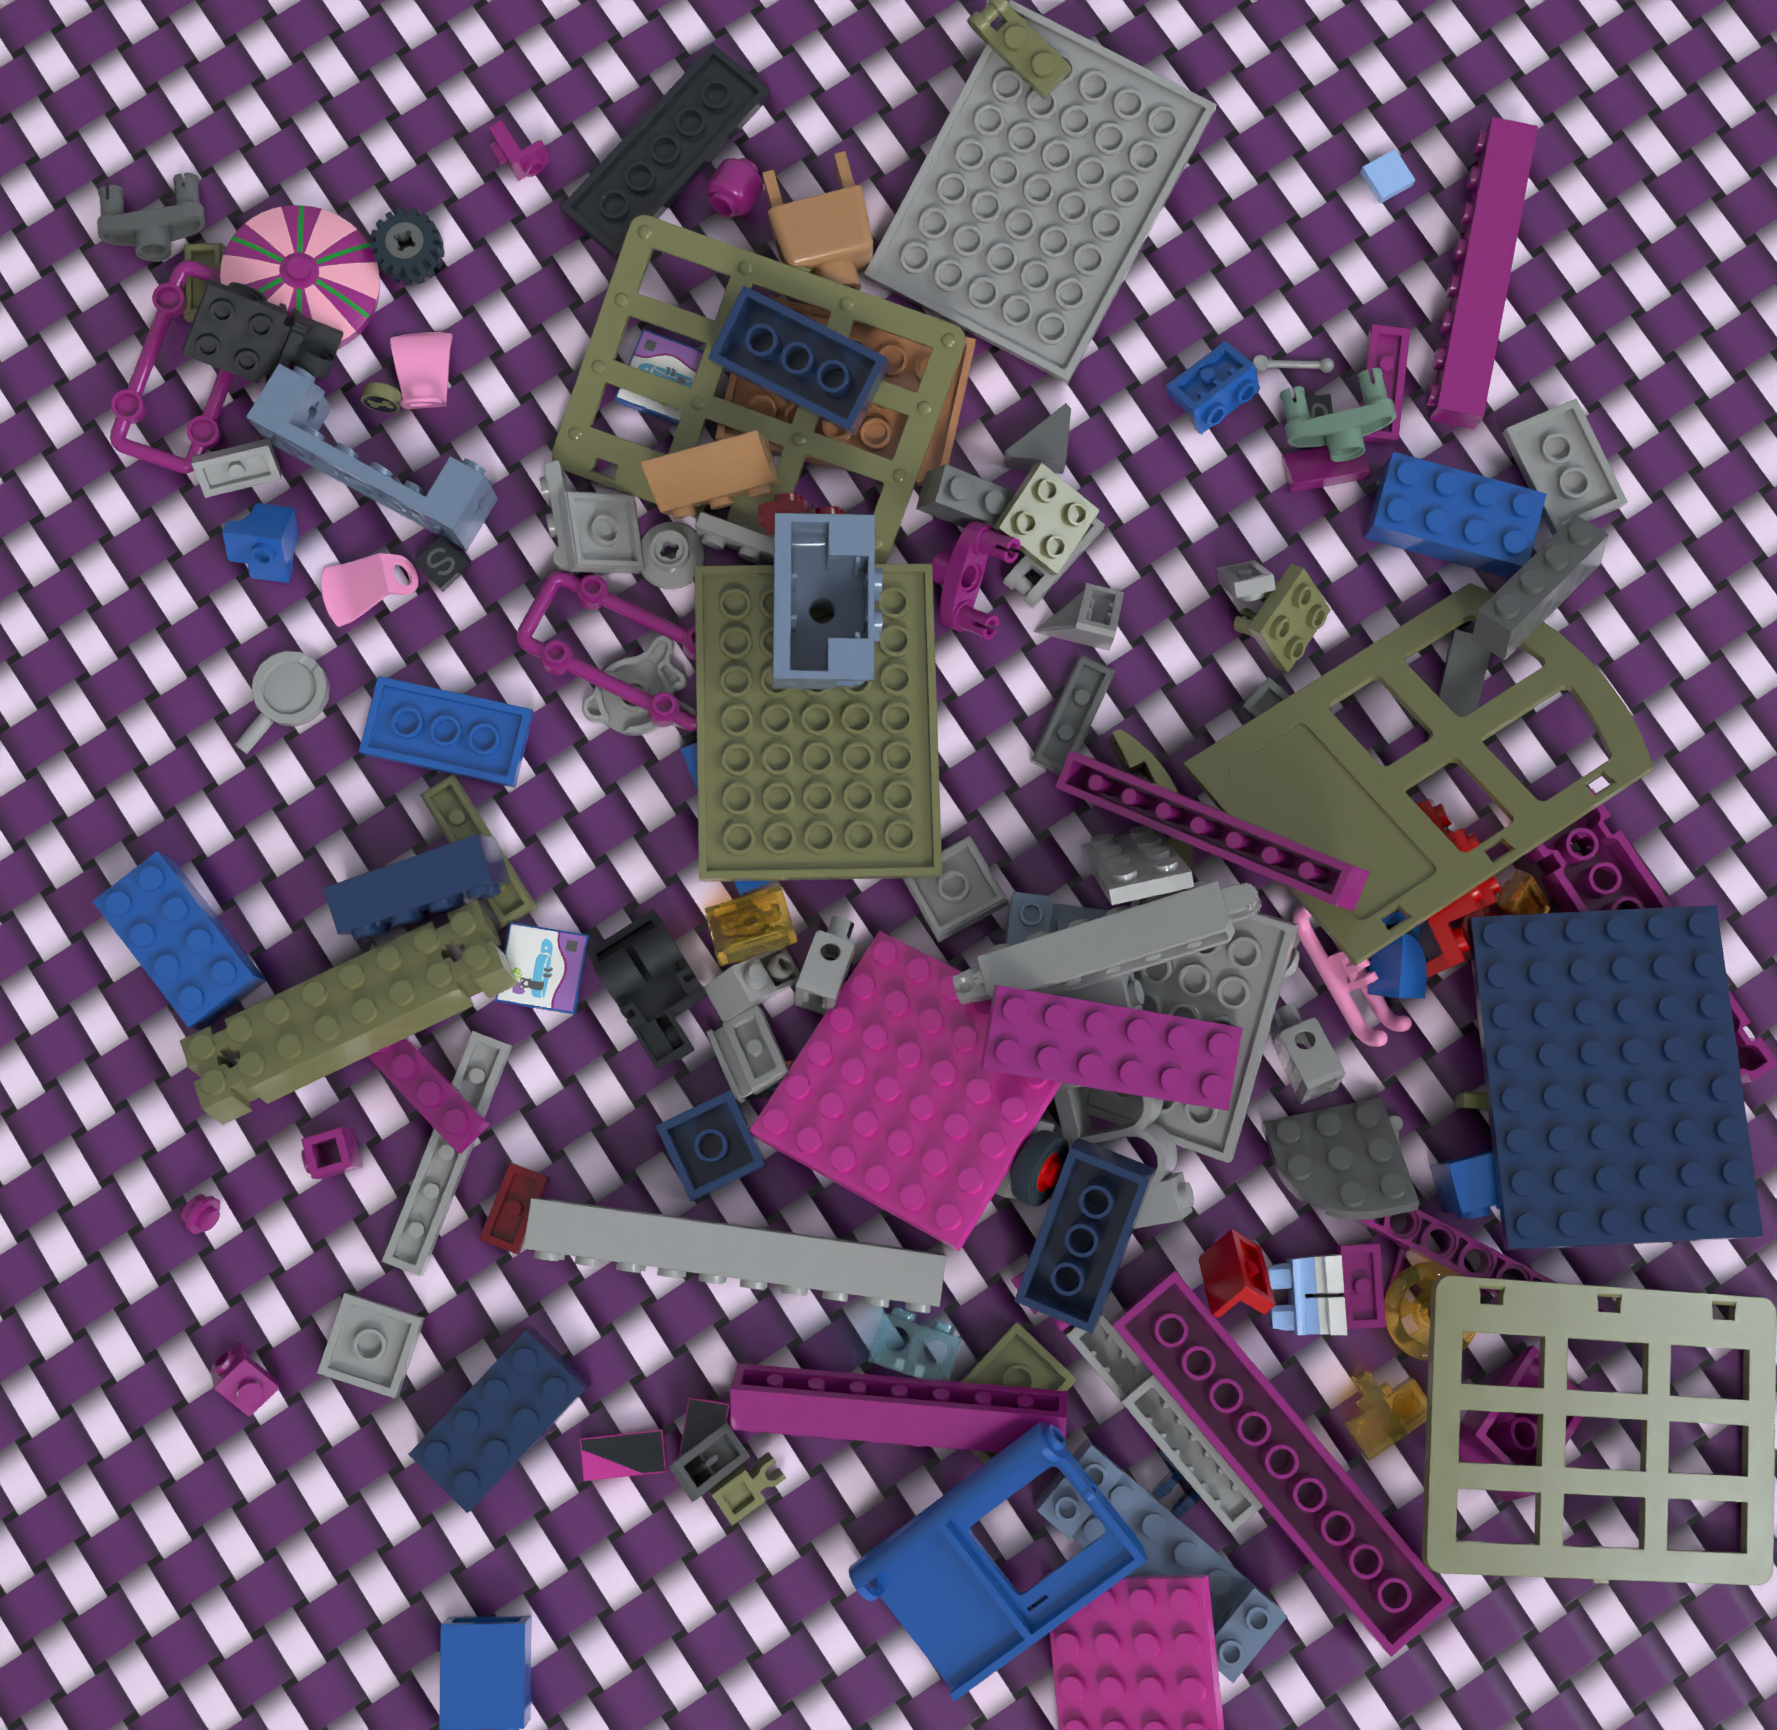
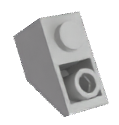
(752, 982)

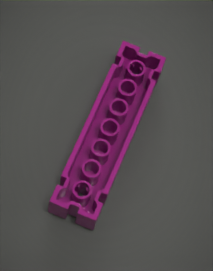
(1613, 877)

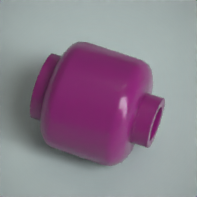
(734, 187)

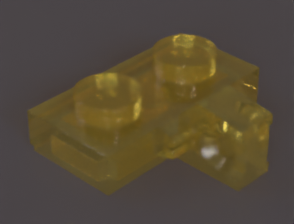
(1385, 1413)

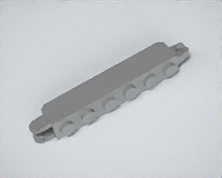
(1112, 944)

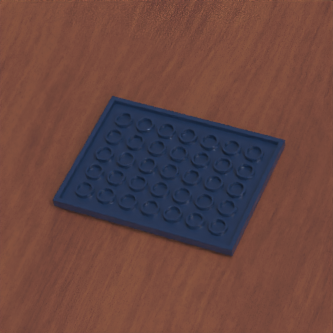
(1612, 1078)

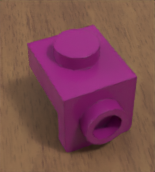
(521, 162)
(242, 1380)

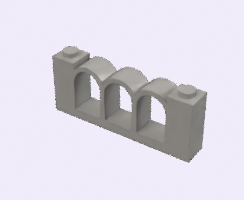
(1169, 1195)

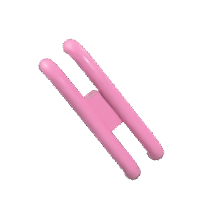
(1341, 978)

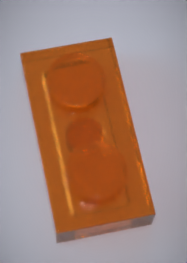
(1522, 896)

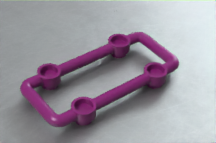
(129, 405)
(557, 656)

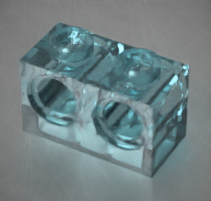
(911, 1357)

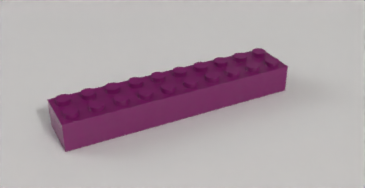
(1282, 1462)

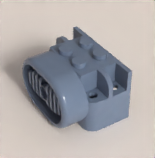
(829, 566)

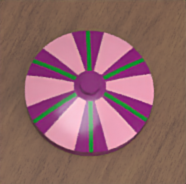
(308, 264)

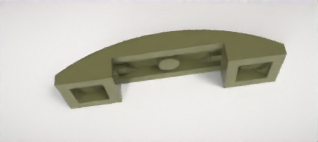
(1135, 756)

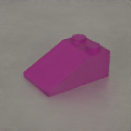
(1507, 1435)

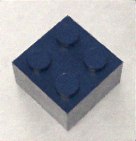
(711, 1145)

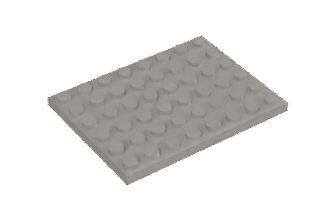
(1038, 201)

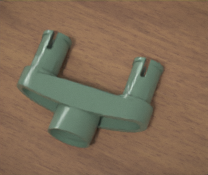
(1339, 430)

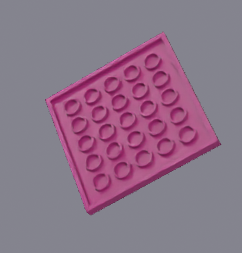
(898, 1099)

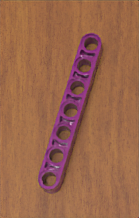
(1454, 1248)

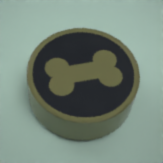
(381, 397)

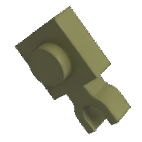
(740, 1490)

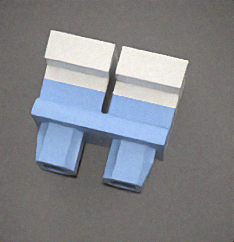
(1310, 1313)

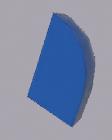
(1399, 970)

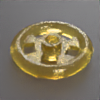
(1399, 1306)

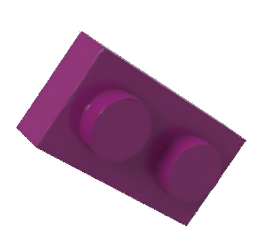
(1363, 1285)

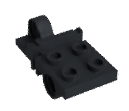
(251, 336)
(649, 985)

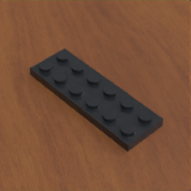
(666, 149)

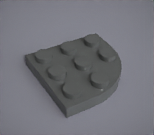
(1343, 1161)

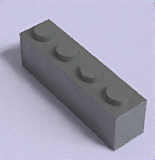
(1539, 587)

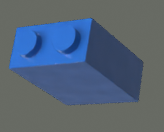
(485, 1673)

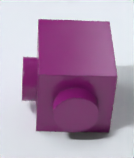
(331, 1153)

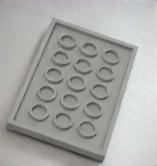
(1220, 985)

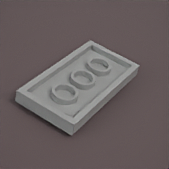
(1136, 865)

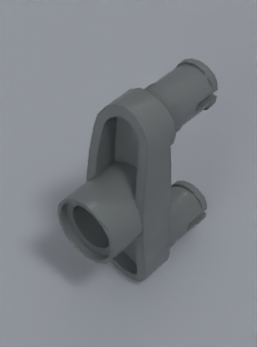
(153, 228)

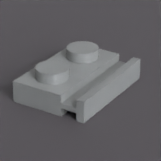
(748, 1053)

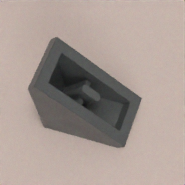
(1043, 444)
(708, 1461)

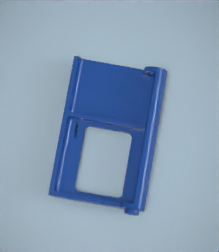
(956, 1595)

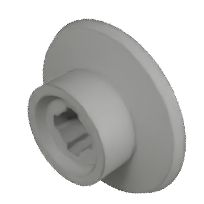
(675, 572)

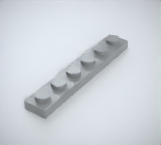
(441, 1164)

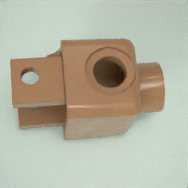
(825, 230)

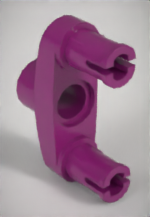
(962, 574)

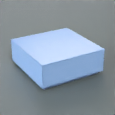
(1387, 176)

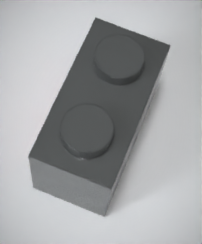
(962, 497)

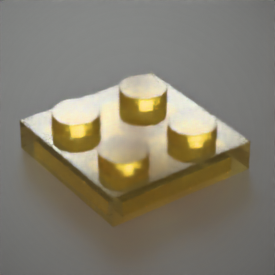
(750, 925)

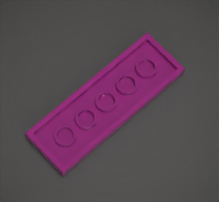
(1111, 1047)

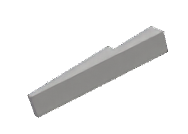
(1166, 1423)

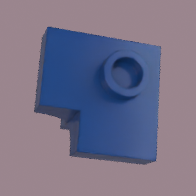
(264, 542)

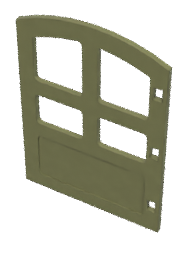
(1320, 787)

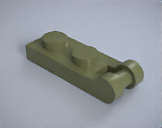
(1020, 47)

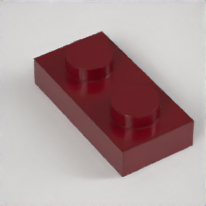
(510, 1210)

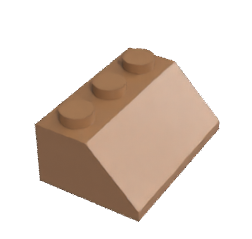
(712, 474)

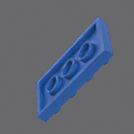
(446, 732)

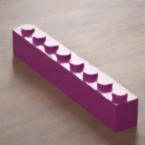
(1482, 273)
(1214, 831)
(889, 1408)

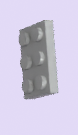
(1565, 461)

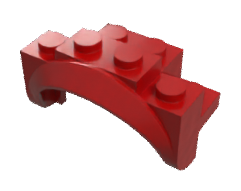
(1475, 903)

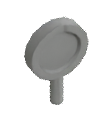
(287, 691)

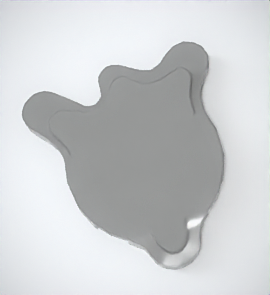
(648, 672)

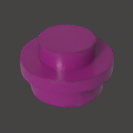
(201, 1213)

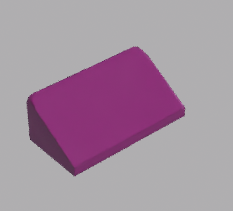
(1315, 469)

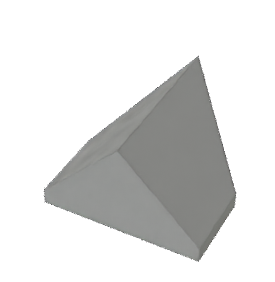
(1087, 618)

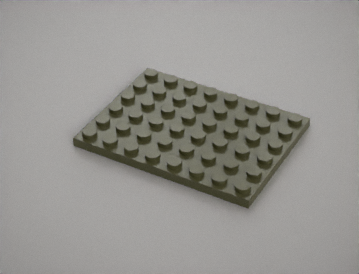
(815, 775)

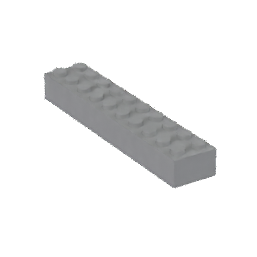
(734, 1251)

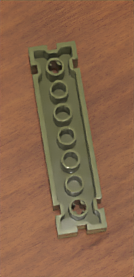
(347, 1013)

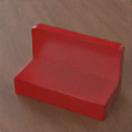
(1234, 1273)

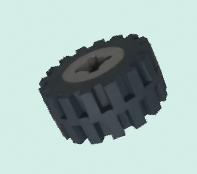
(408, 260)

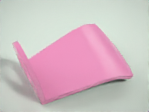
(422, 368)
(361, 584)

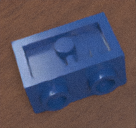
(1214, 386)

